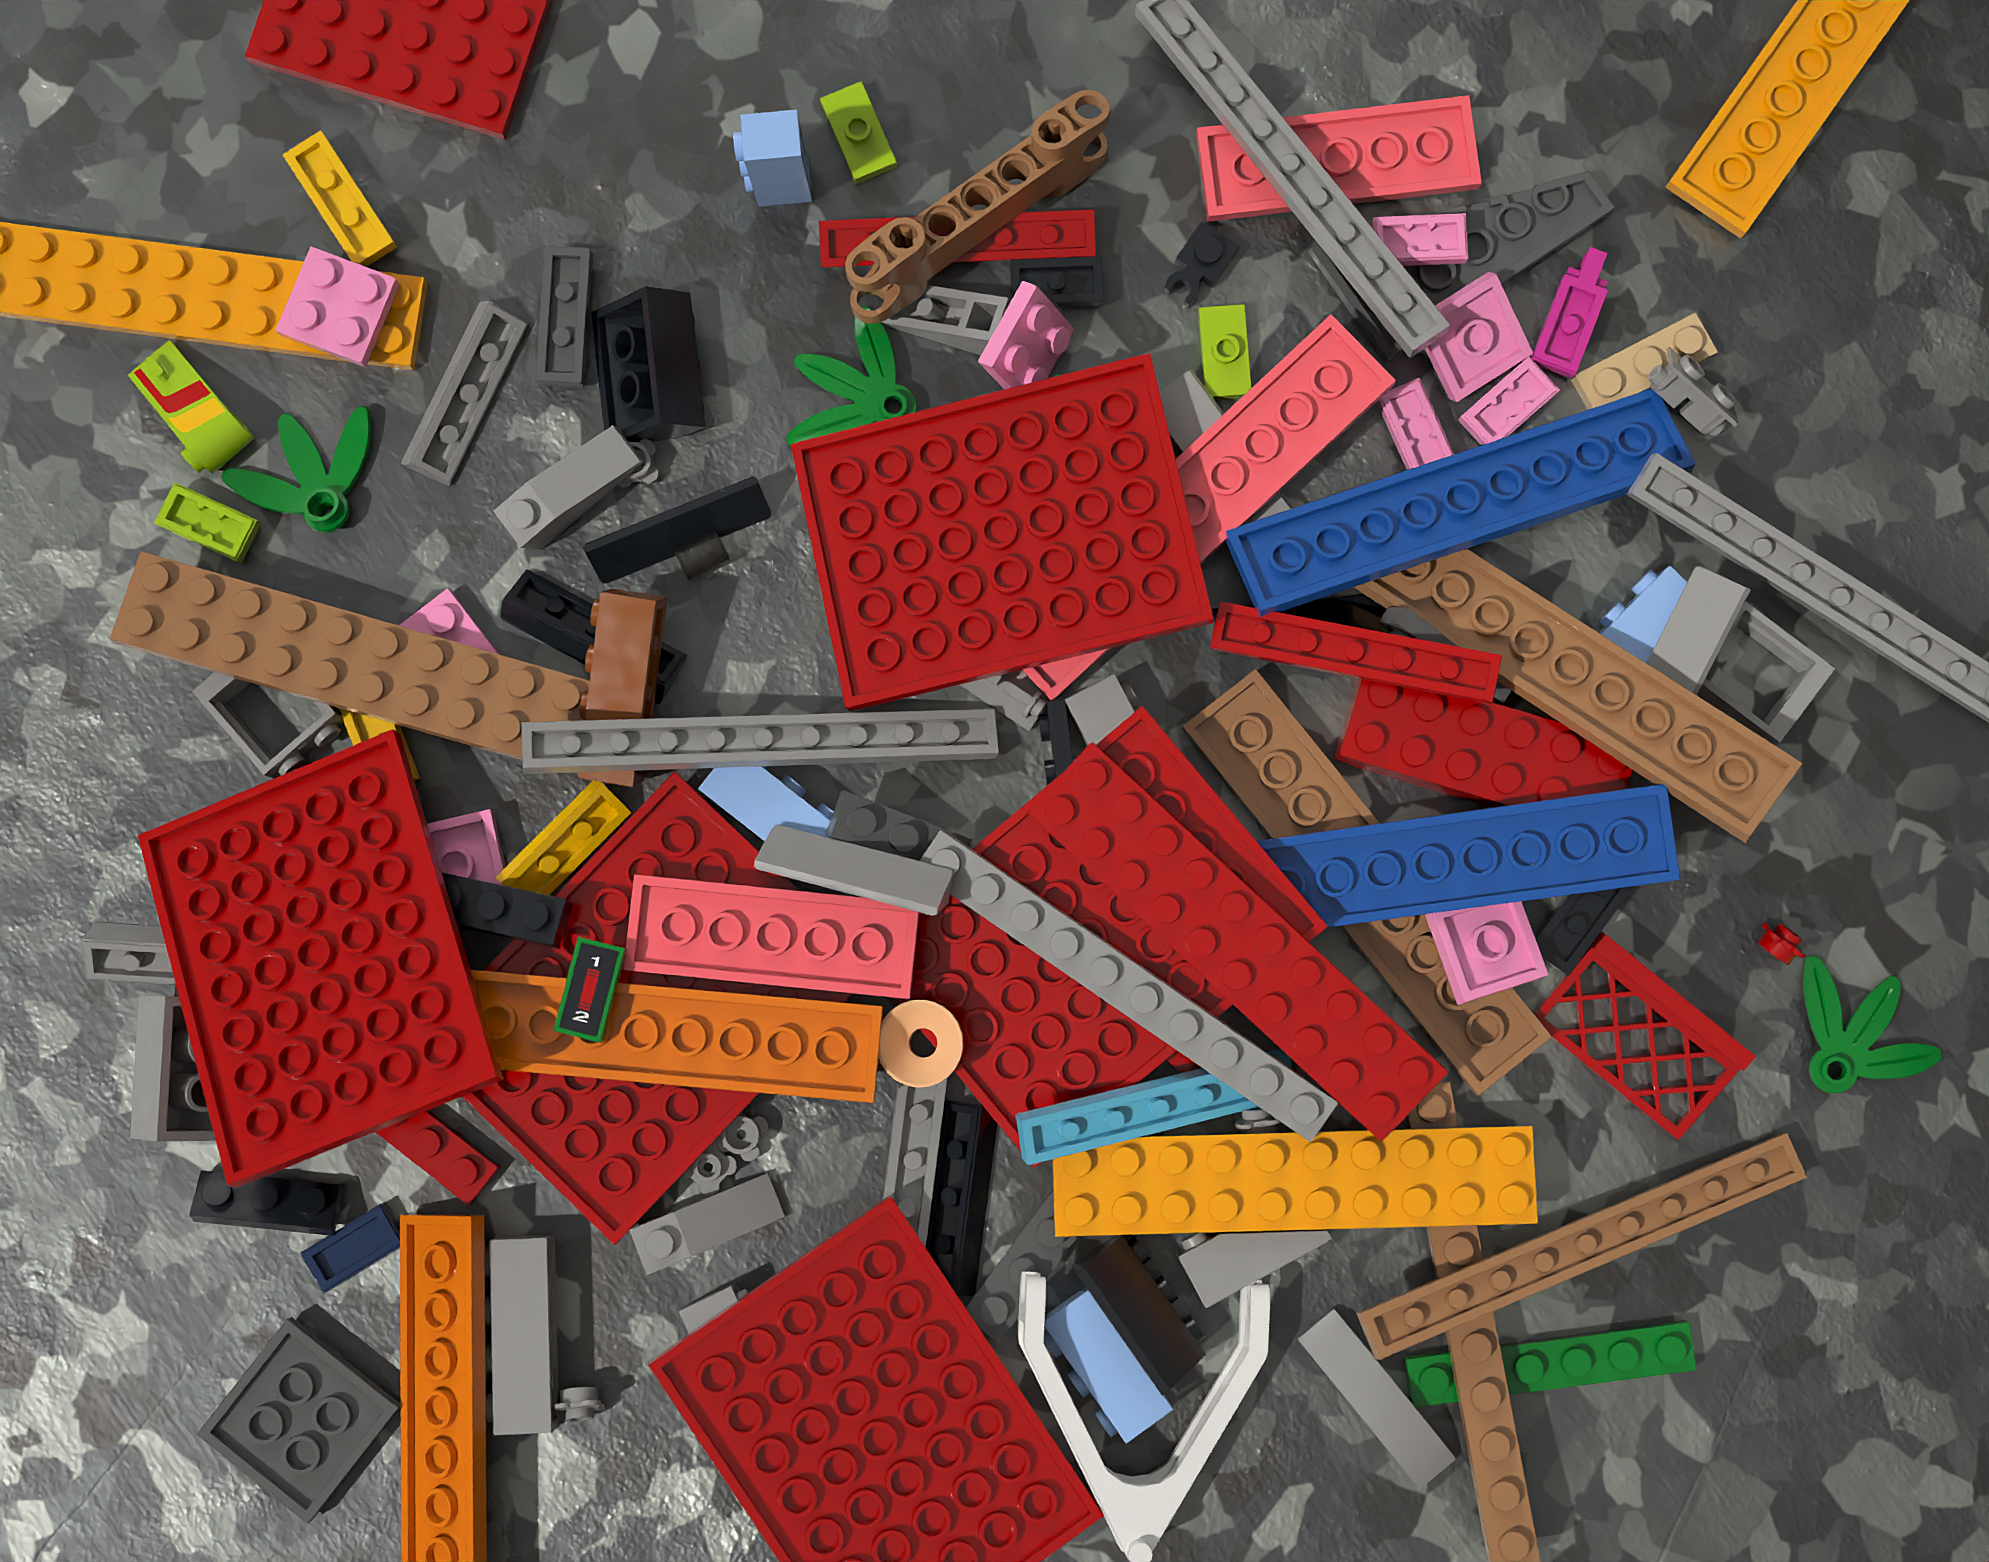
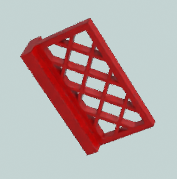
(1669, 1005)

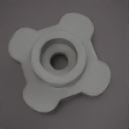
(646, 471)
(1255, 1121)
(748, 1146)
(710, 1181)
(579, 1404)

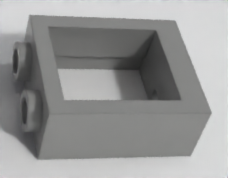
(1811, 677)
(220, 689)

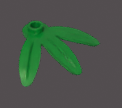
(848, 383)
(317, 488)
(1862, 1030)

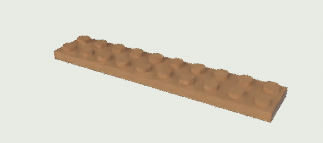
(339, 657)
(1597, 688)
(1298, 791)

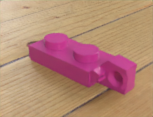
(1572, 316)

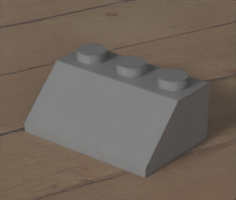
(166, 1083)

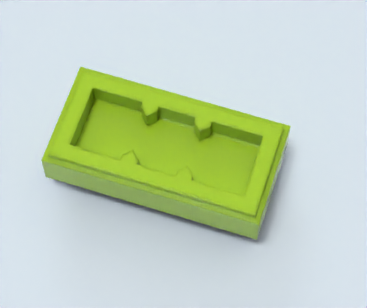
(858, 132)
(1224, 351)
(207, 523)

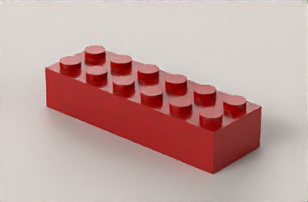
(1471, 748)

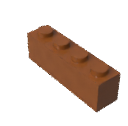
(623, 665)

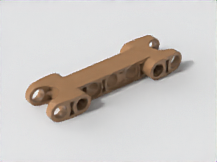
(909, 251)

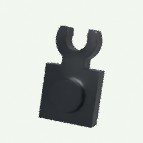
(1203, 259)

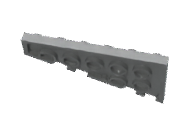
(1502, 238)

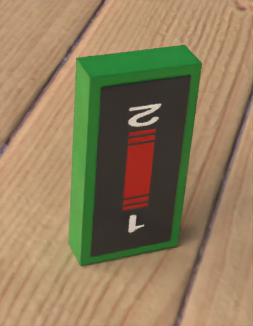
(590, 989)

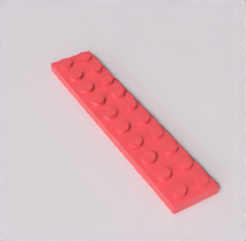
(1261, 449)

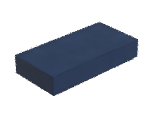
(353, 1248)

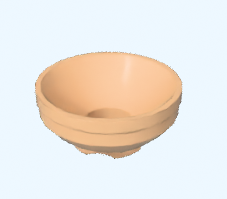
(895, 1047)

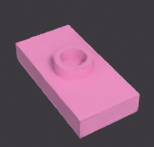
(1424, 238)
(1509, 403)
(1414, 425)

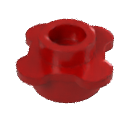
(1781, 943)

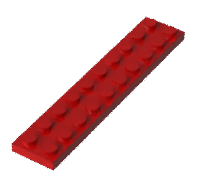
(1237, 942)

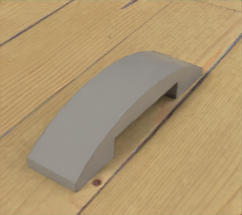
(1376, 1398)

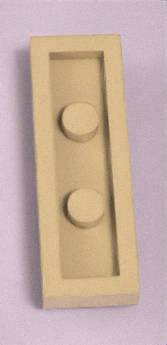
(1628, 369)

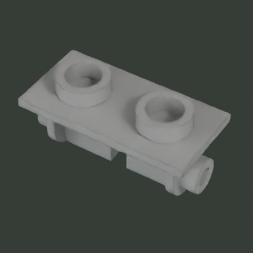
(1685, 379)
(1012, 696)

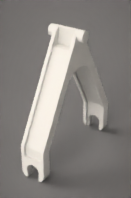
(1144, 1504)

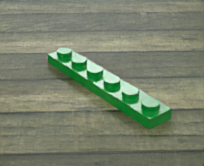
(1565, 1361)

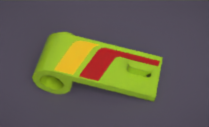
(191, 409)

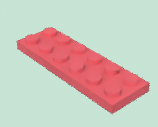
(1366, 151)
(771, 937)

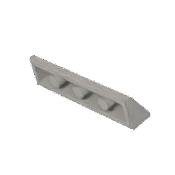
(465, 392)
(1190, 413)
(1697, 628)
(855, 870)
(126, 954)

